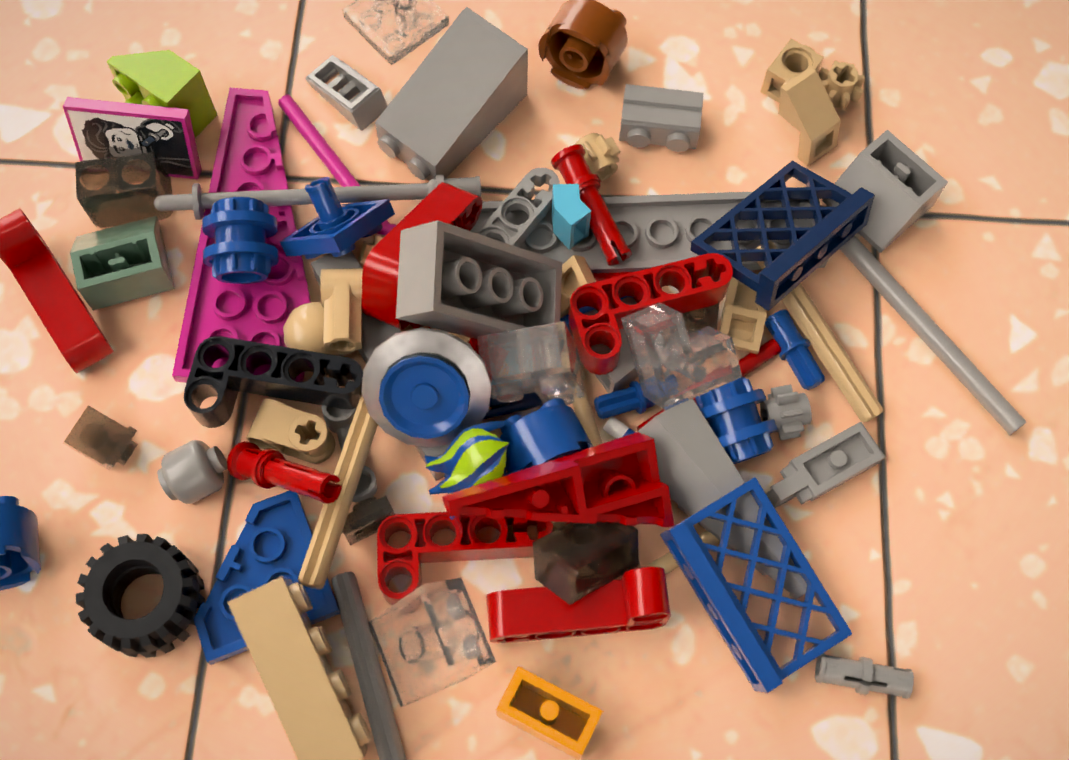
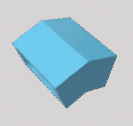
(569, 215)

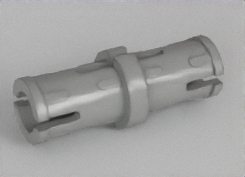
(864, 675)

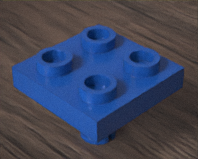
(337, 224)

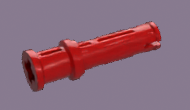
(576, 171)
(271, 469)

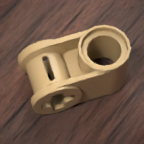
(286, 430)

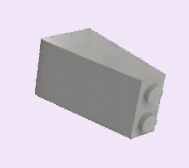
(454, 97)

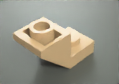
(811, 112)

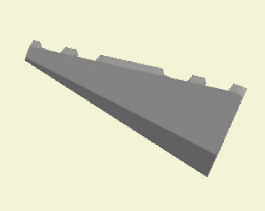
(702, 472)

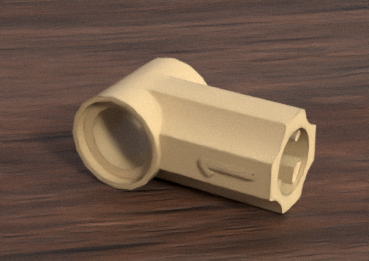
(342, 309)

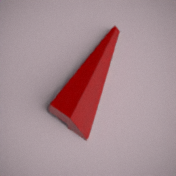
(594, 485)

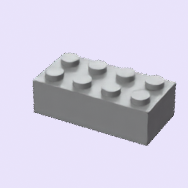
(473, 282)

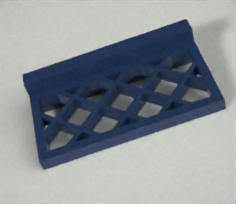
(808, 245)

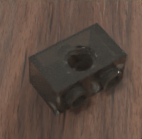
(584, 557)

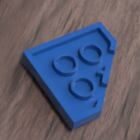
(267, 548)

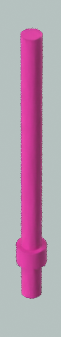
(322, 148)

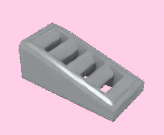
(363, 107)

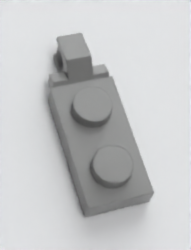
(827, 466)

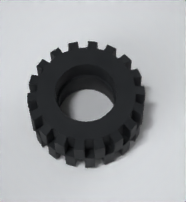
(112, 576)

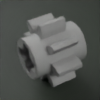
(788, 410)

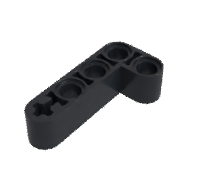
(277, 382)

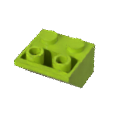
(163, 81)

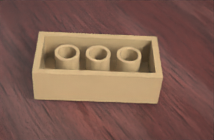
(298, 674)

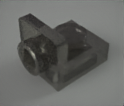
(366, 518)

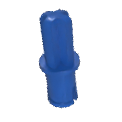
(794, 349)
(622, 401)

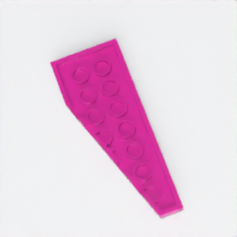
(255, 312)

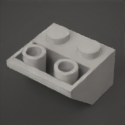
(902, 188)

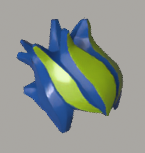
(470, 459)

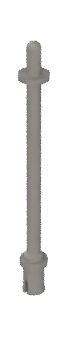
(199, 201)

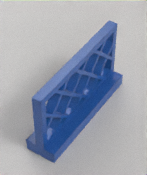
(724, 607)

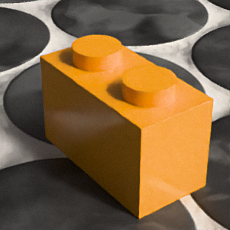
(548, 713)

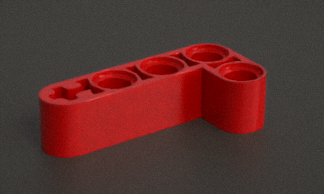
(382, 263)
(700, 284)
(51, 293)
(464, 547)
(622, 605)

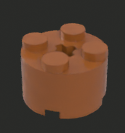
(584, 42)

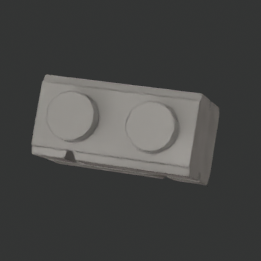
(661, 117)

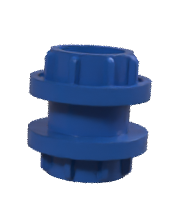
(240, 240)
(736, 421)

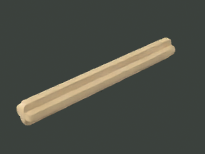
(830, 351)
(334, 515)

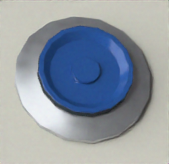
(426, 387)

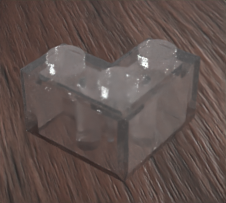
(532, 361)
(675, 363)

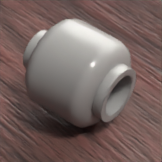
(192, 472)

